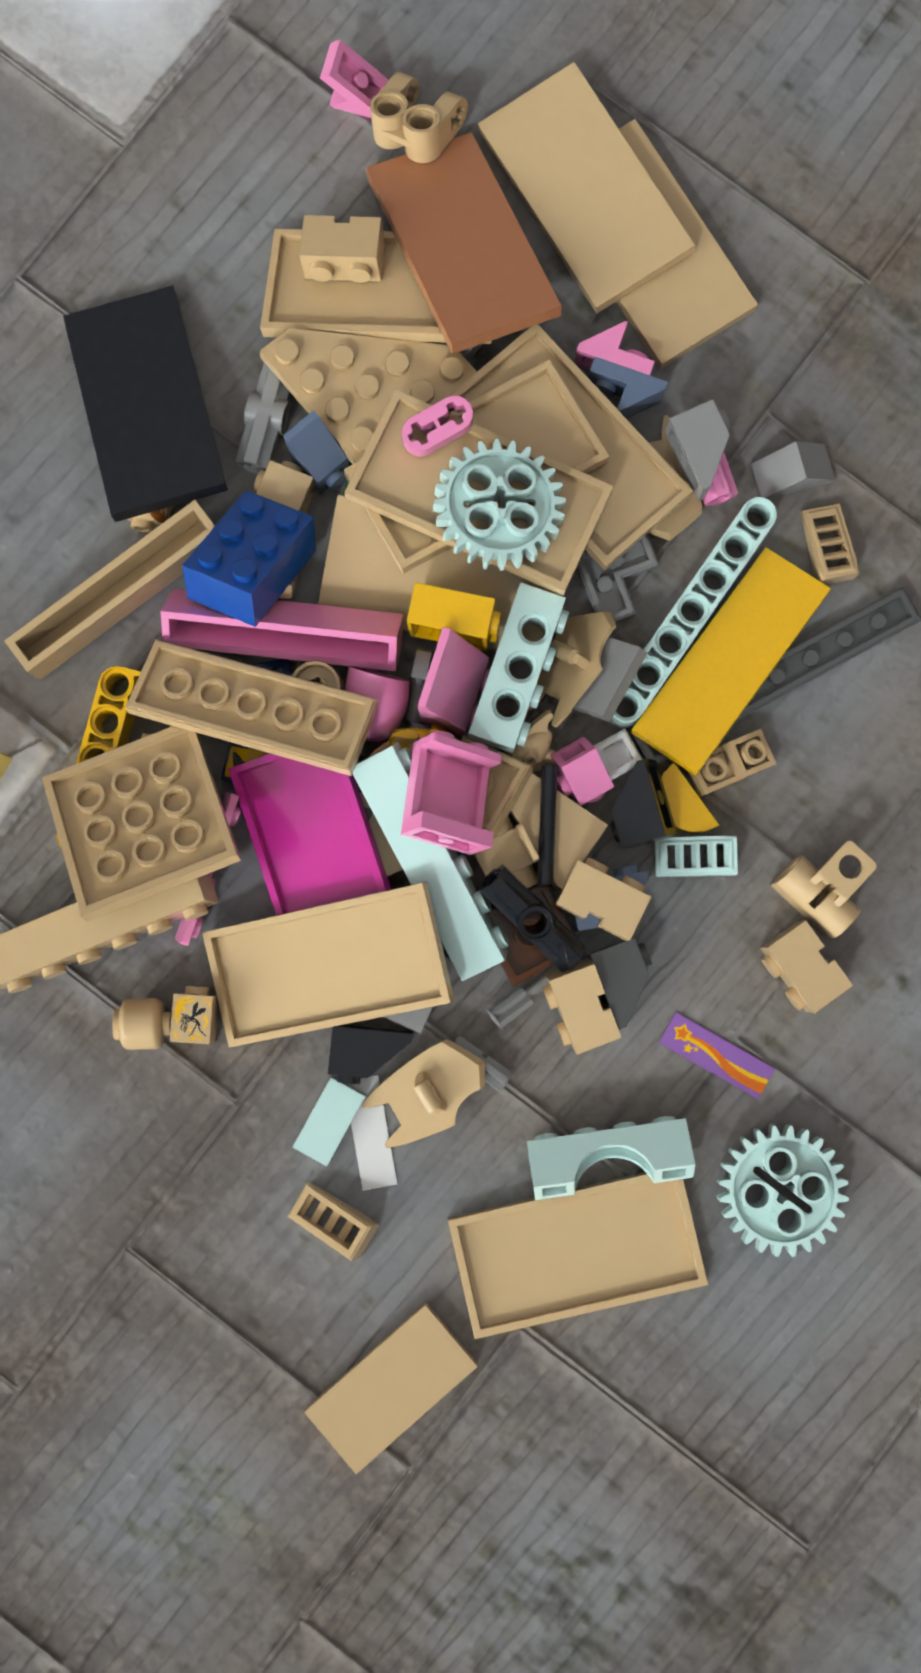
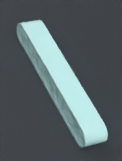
(703, 599)

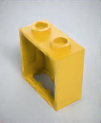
(464, 613)

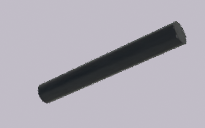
(547, 825)

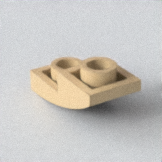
(733, 763)

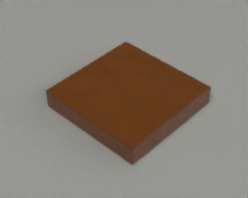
(523, 956)

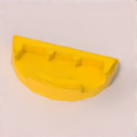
(685, 805)

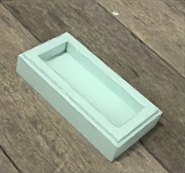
(329, 1121)

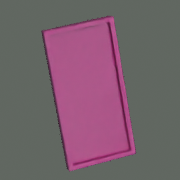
(308, 833)

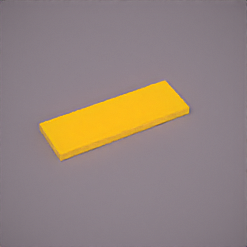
(730, 661)

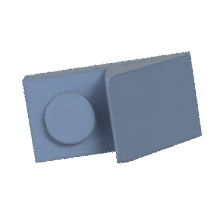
(635, 388)

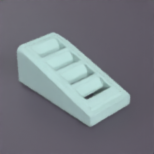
(729, 856)

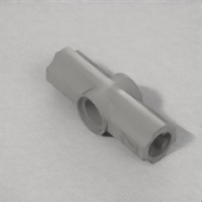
(264, 420)

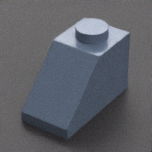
(317, 452)

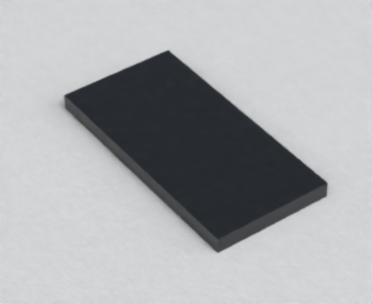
(144, 404)

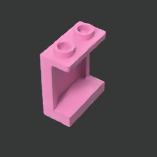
(448, 793)

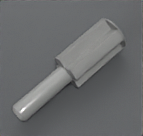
(516, 1003)

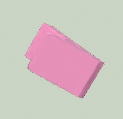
(351, 78)
(607, 347)

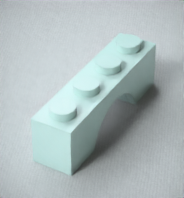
(657, 1147)

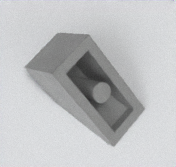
(698, 443)

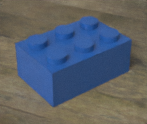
(249, 558)

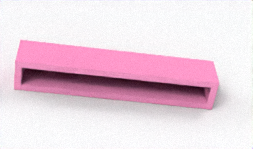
(289, 632)

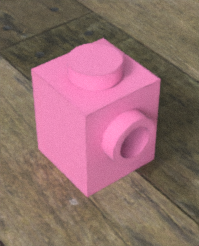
(581, 772)

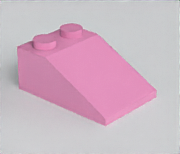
(453, 684)

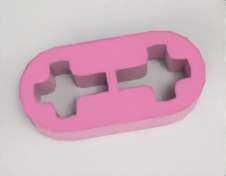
(433, 417)

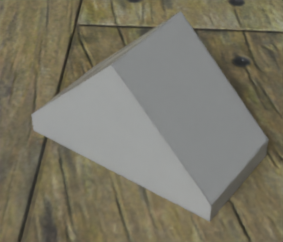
(792, 470)

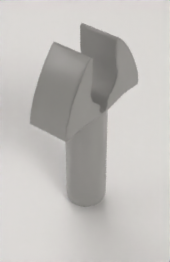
(419, 674)

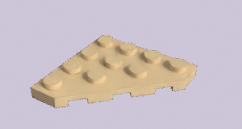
(354, 377)

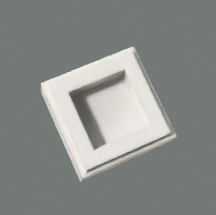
(618, 754)

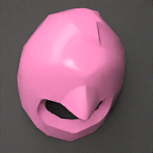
(390, 693)

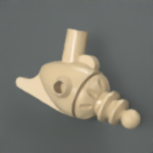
(537, 744)

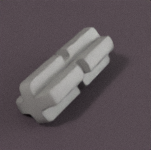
(495, 1073)

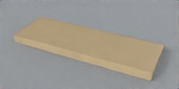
(253, 707)

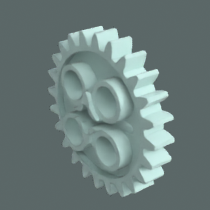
(502, 539)
(761, 1217)

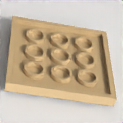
(139, 820)

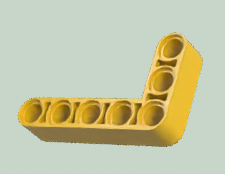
(103, 706)

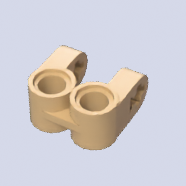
(419, 127)

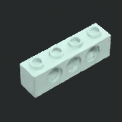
(529, 607)

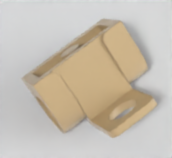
(513, 850)
(824, 893)

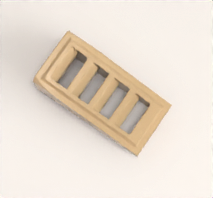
(849, 568)
(325, 1233)

